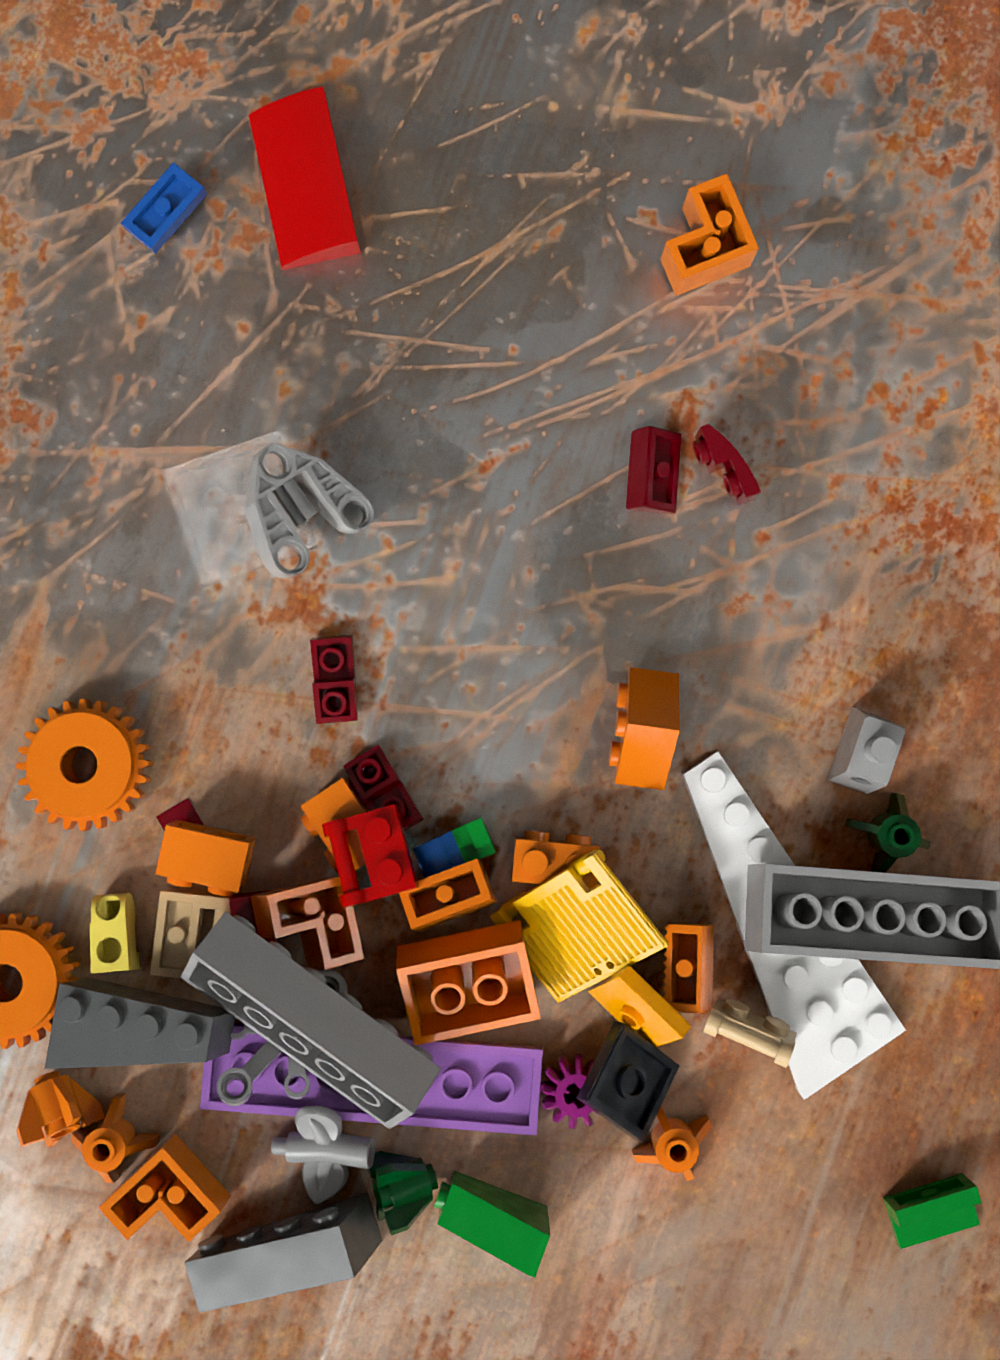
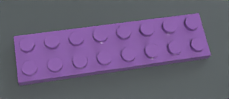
(476, 1089)

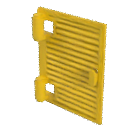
(581, 928)

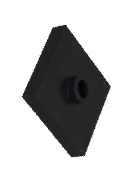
(628, 1081)

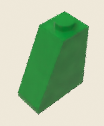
(495, 1221)

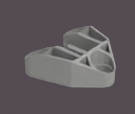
(323, 488)

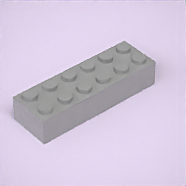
(872, 916)
(311, 1021)

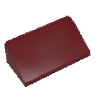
(653, 470)

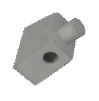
(866, 752)

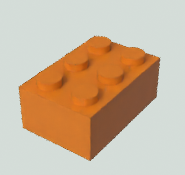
(467, 982)

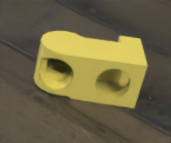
(113, 933)

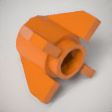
(54, 1110)
(670, 1133)
(112, 1141)

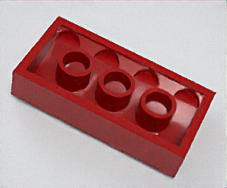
(303, 179)

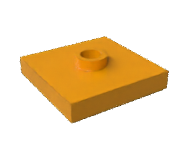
(640, 1007)

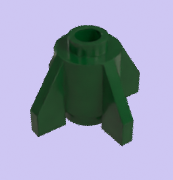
(882, 830)
(401, 1188)

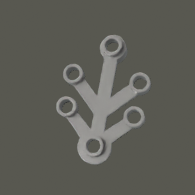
(265, 1056)

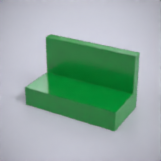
(933, 1210)

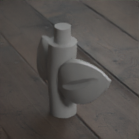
(323, 1151)

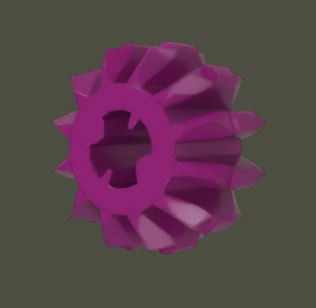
(567, 1103)

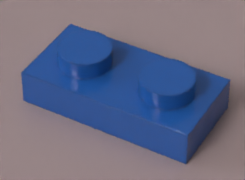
(164, 208)

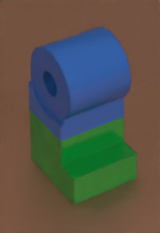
(454, 848)

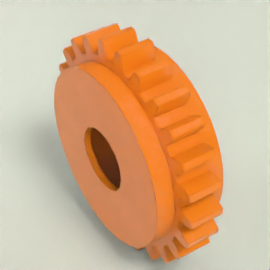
(52, 771)
(42, 967)

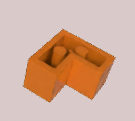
(718, 238)
(646, 728)
(314, 910)
(167, 1182)

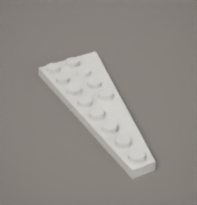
(823, 999)

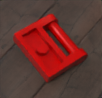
(384, 854)

